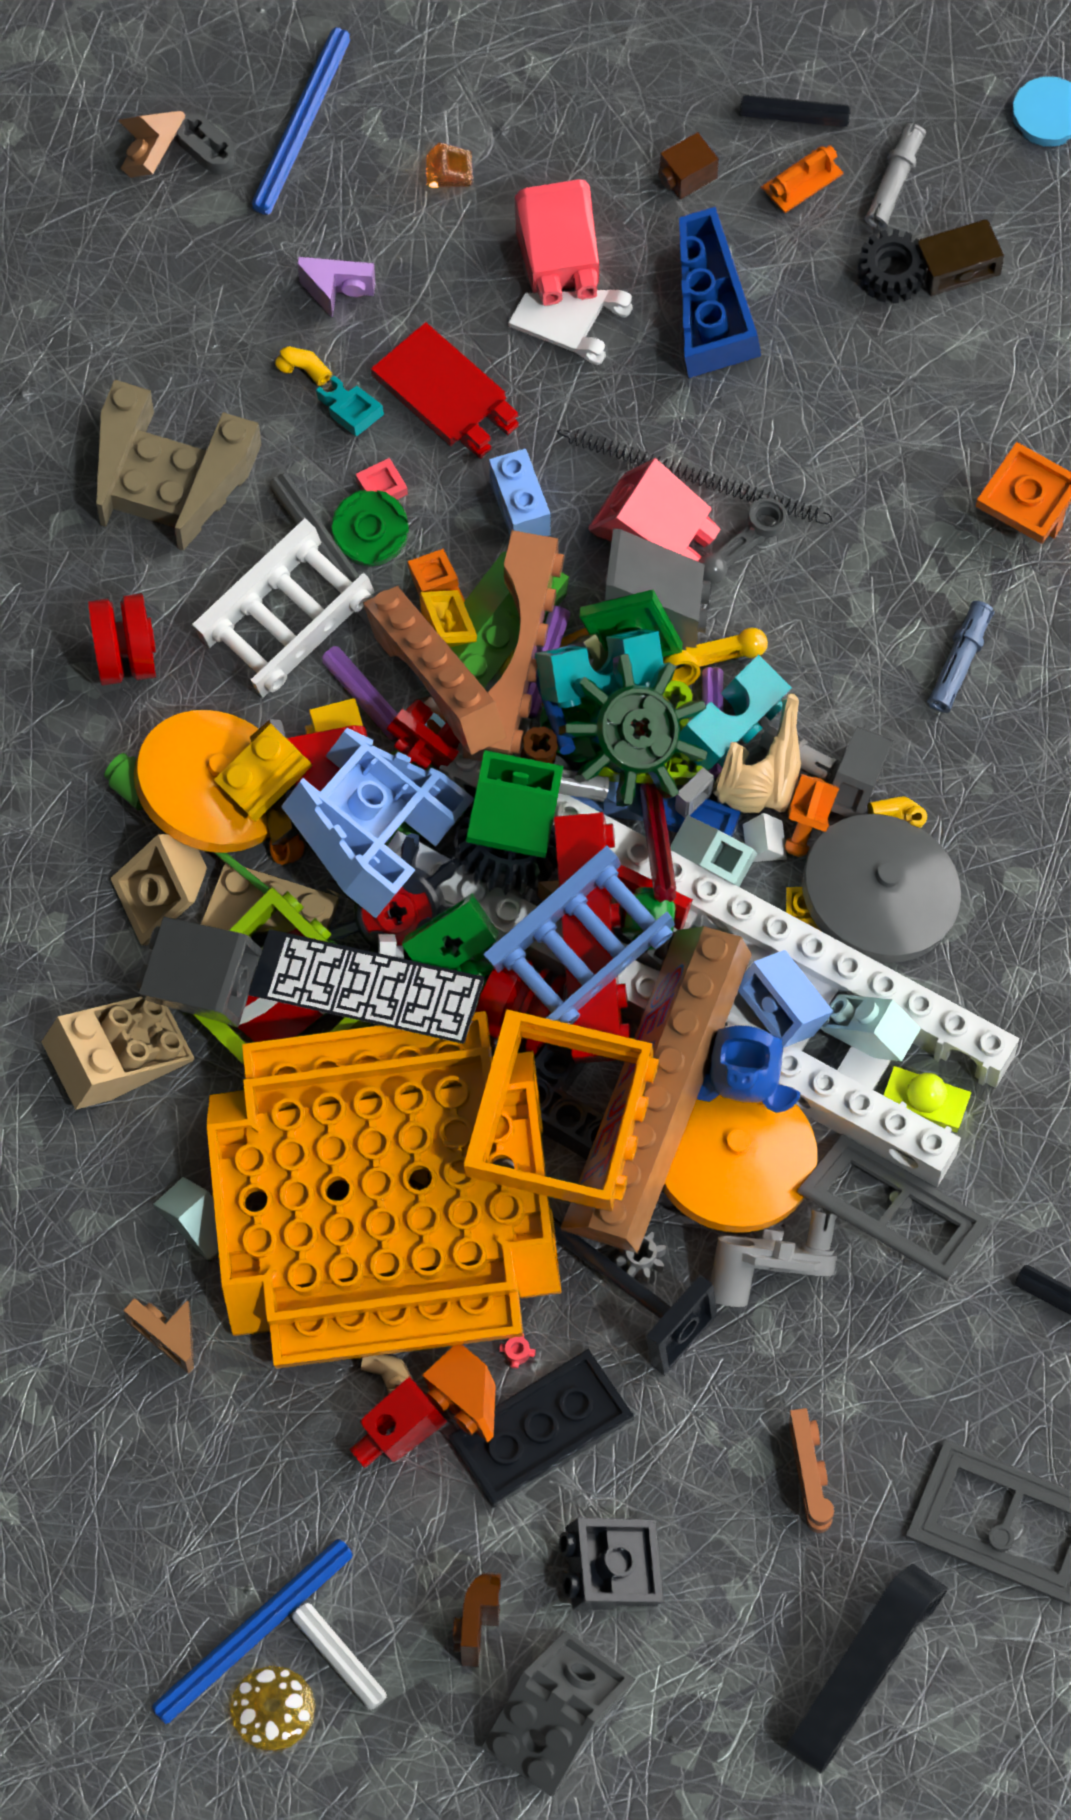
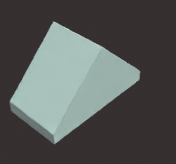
(192, 1215)

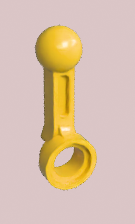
(748, 643)

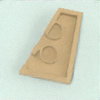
(236, 896)

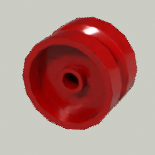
(122, 639)

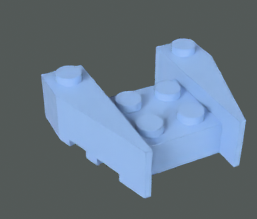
(364, 809)

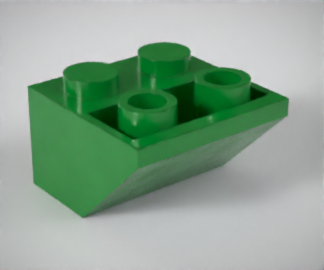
(514, 804)

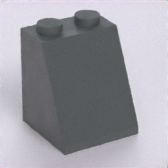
(676, 579)
(199, 970)

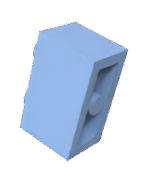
(784, 998)

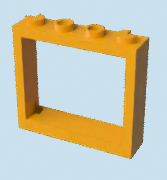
(574, 1037)

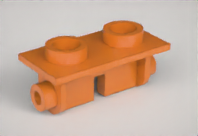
(803, 178)

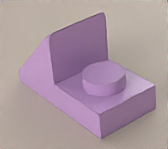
(327, 277)

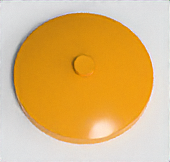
(178, 784)
(741, 1165)

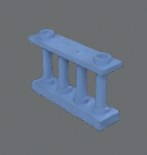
(571, 899)

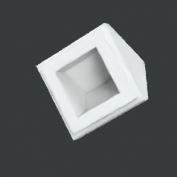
(766, 837)

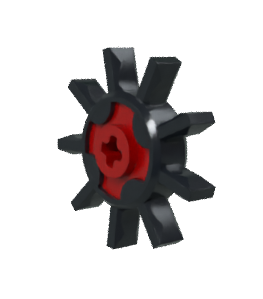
(419, 895)

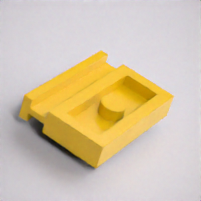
(263, 772)

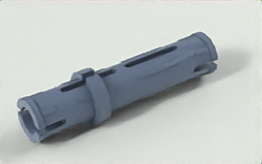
(966, 643)

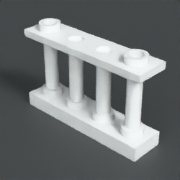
(274, 572)

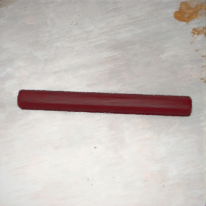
(658, 843)

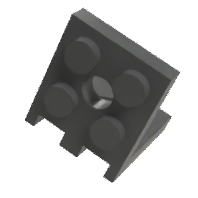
(564, 1700)

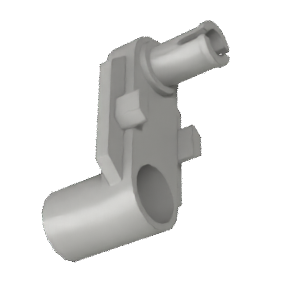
(739, 1256)

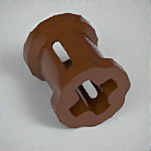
(536, 739)

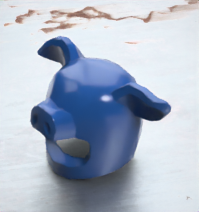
(748, 1069)

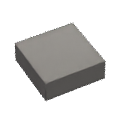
(694, 793)

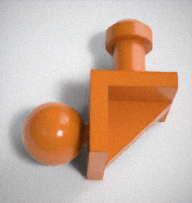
(811, 809)

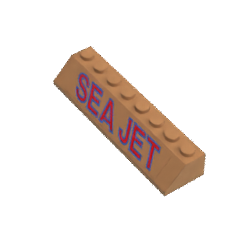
(681, 1023)

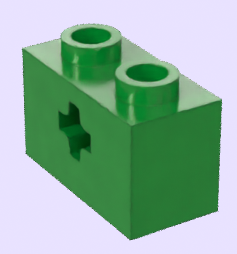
(462, 920)

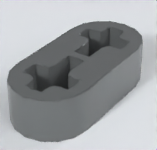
(201, 149)

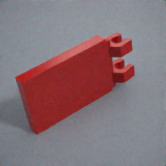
(445, 389)

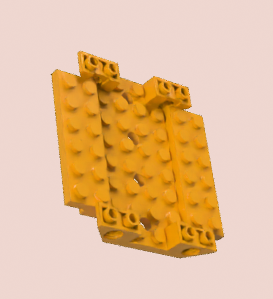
(388, 1260)

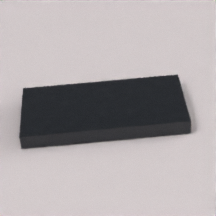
(543, 1428)

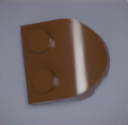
(479, 1609)

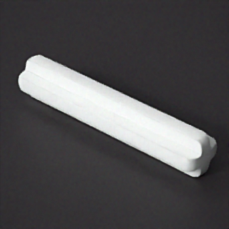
(339, 1656)

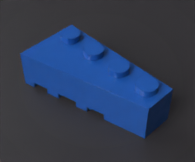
(714, 305)

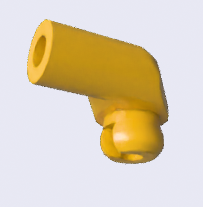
(304, 359)
(900, 808)

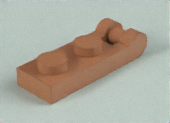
(811, 1472)

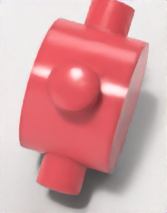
(517, 1351)

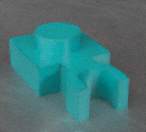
(351, 408)

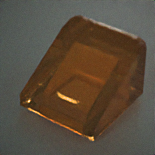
(449, 166)

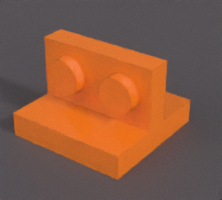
(1028, 494)

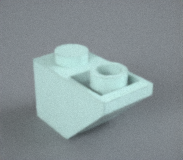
(713, 850)
(872, 1026)

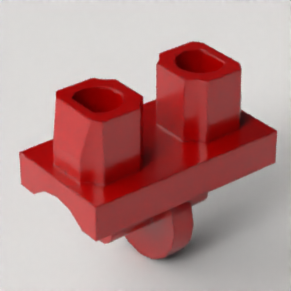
(419, 741)

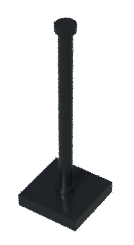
(678, 1324)

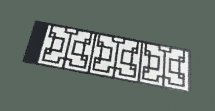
(366, 986)

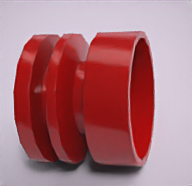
(508, 991)

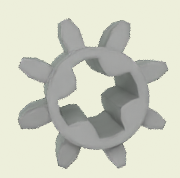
(646, 1265)

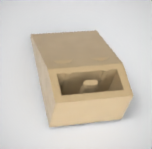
(114, 1049)

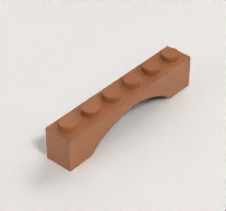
(528, 575)
(458, 694)

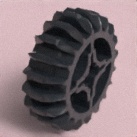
(502, 867)

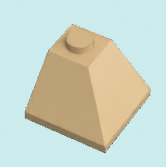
(159, 883)

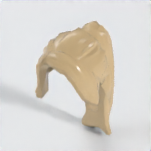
(770, 781)

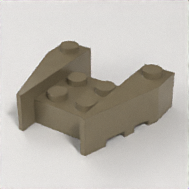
(162, 476)

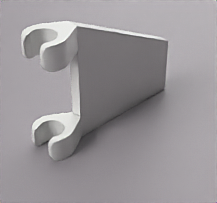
(570, 320)

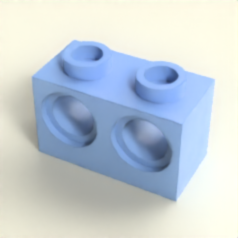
(519, 493)

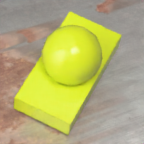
(928, 1097)

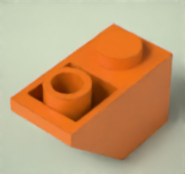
(465, 1388)

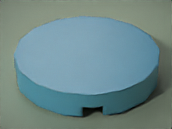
(1044, 111)

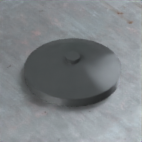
(881, 887)

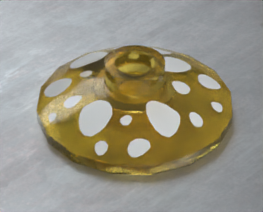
(273, 1729)

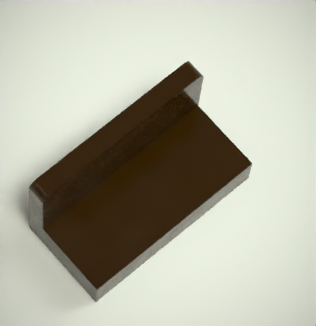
(961, 257)

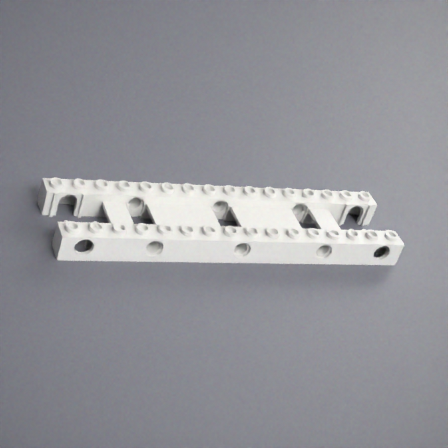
(833, 1097)

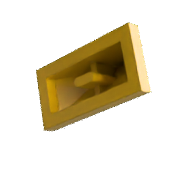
(448, 616)

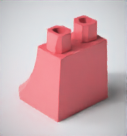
(558, 239)
(658, 509)

